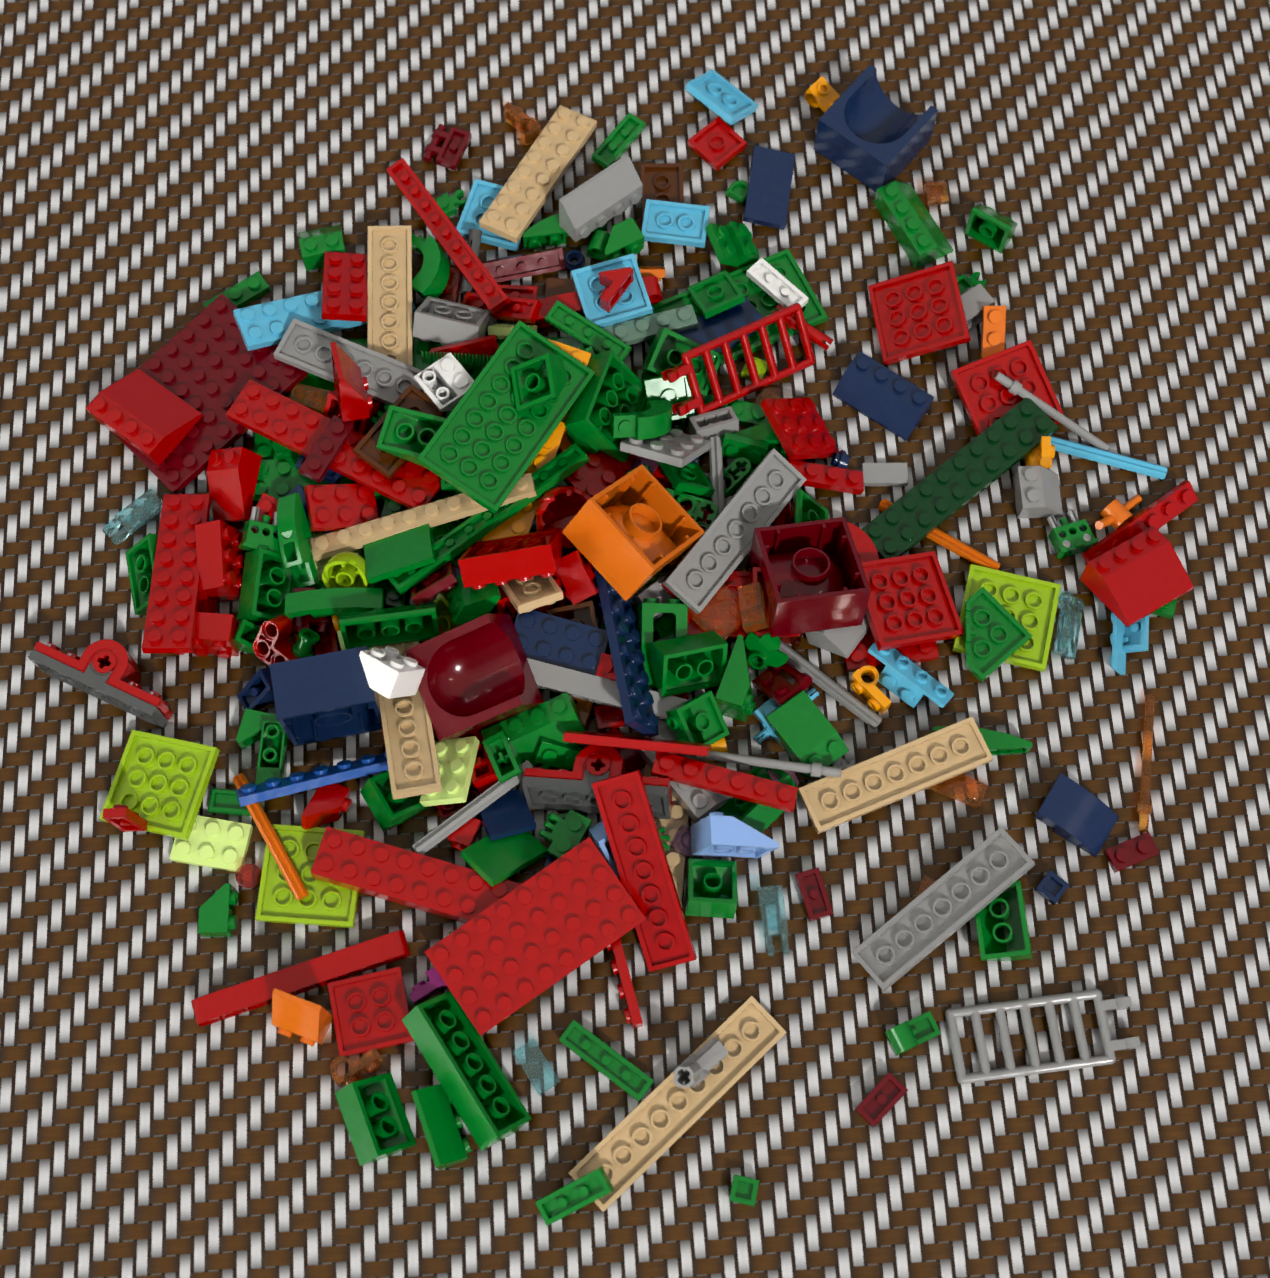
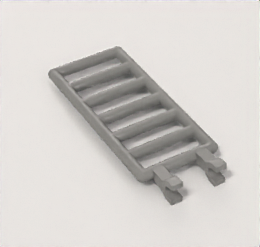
(1035, 1066)

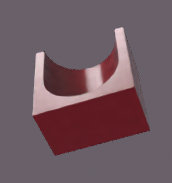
(810, 576)
(475, 676)

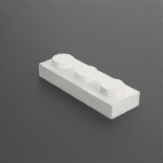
(775, 284)

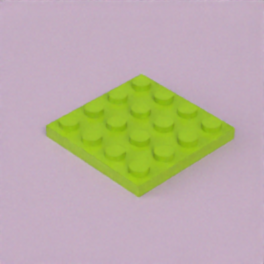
(1027, 600)
(163, 781)
(325, 902)

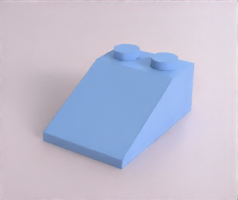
(728, 838)

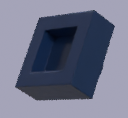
(1052, 887)

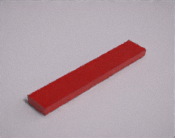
(639, 743)

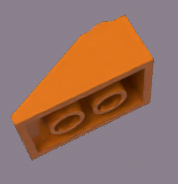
(299, 1018)

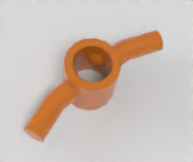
(1117, 513)

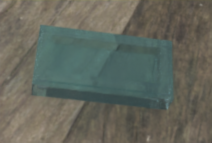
(536, 1067)

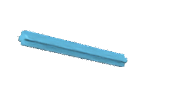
(1109, 458)

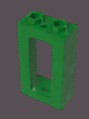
(644, 626)

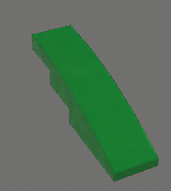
(333, 601)
(1001, 743)

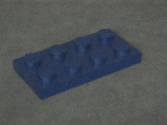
(561, 641)

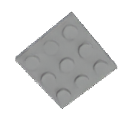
(672, 448)

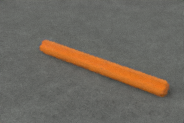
(954, 544)
(274, 844)

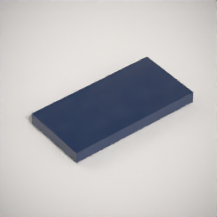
(769, 187)
(722, 324)

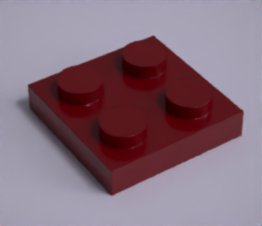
(441, 579)

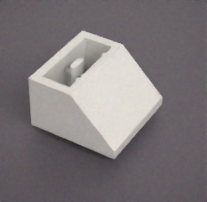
(444, 382)
(391, 672)

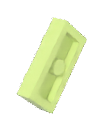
(503, 330)

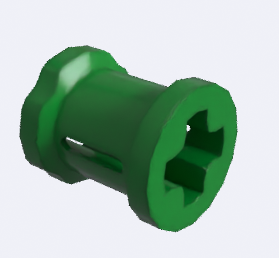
(305, 644)

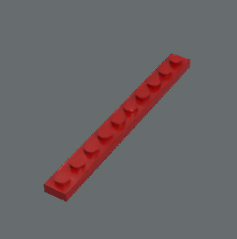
(448, 236)

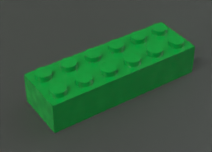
(466, 1070)

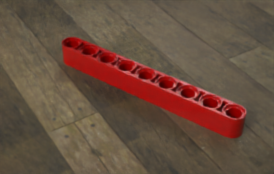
(301, 977)

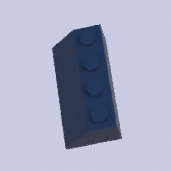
(883, 396)

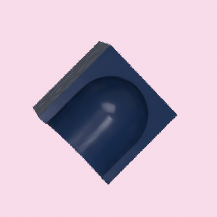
(870, 133)
(324, 697)

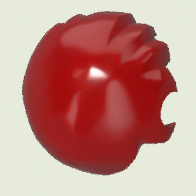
(558, 508)

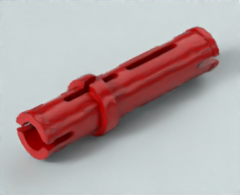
(814, 334)

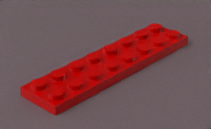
(175, 576)
(644, 869)

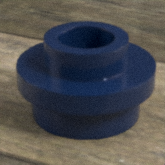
(574, 255)
(840, 459)

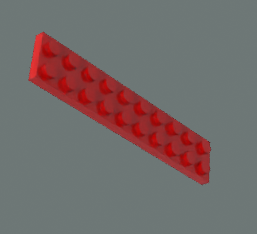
(301, 427)

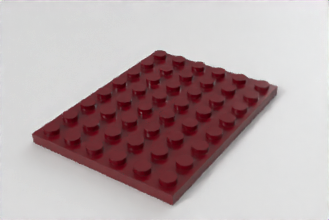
(208, 370)

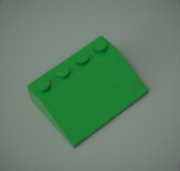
(609, 391)

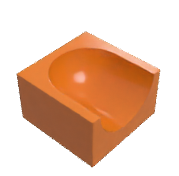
(632, 531)

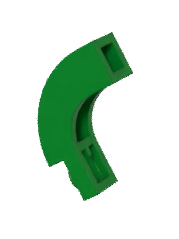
(435, 268)
(645, 424)

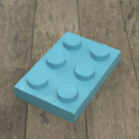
(721, 97)
(675, 223)

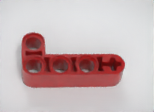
(272, 642)

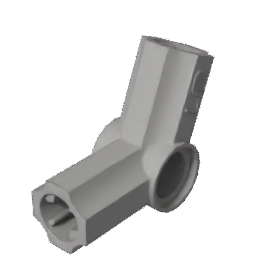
(697, 1066)

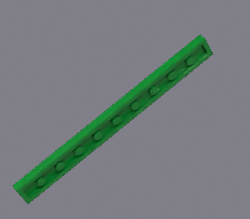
(484, 522)

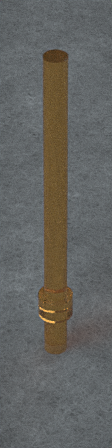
(1144, 807)

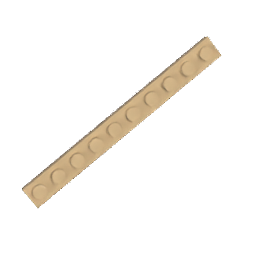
(434, 513)

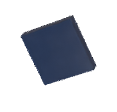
(507, 816)

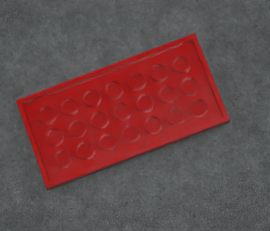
(534, 936)

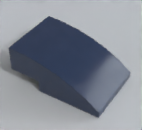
(1077, 815)

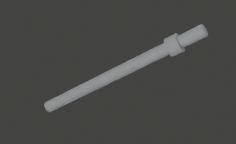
(1016, 389)
(815, 769)

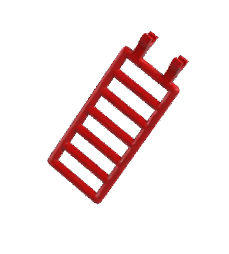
(687, 367)

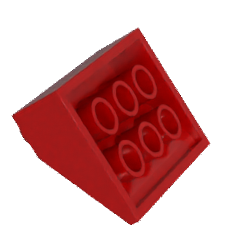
(144, 414)
(512, 558)
(1137, 576)

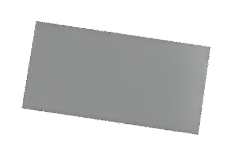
(885, 474)

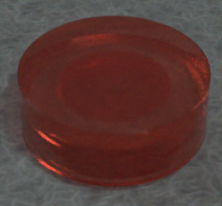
(248, 875)

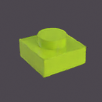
(761, 366)

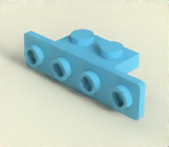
(1127, 640)
(908, 679)

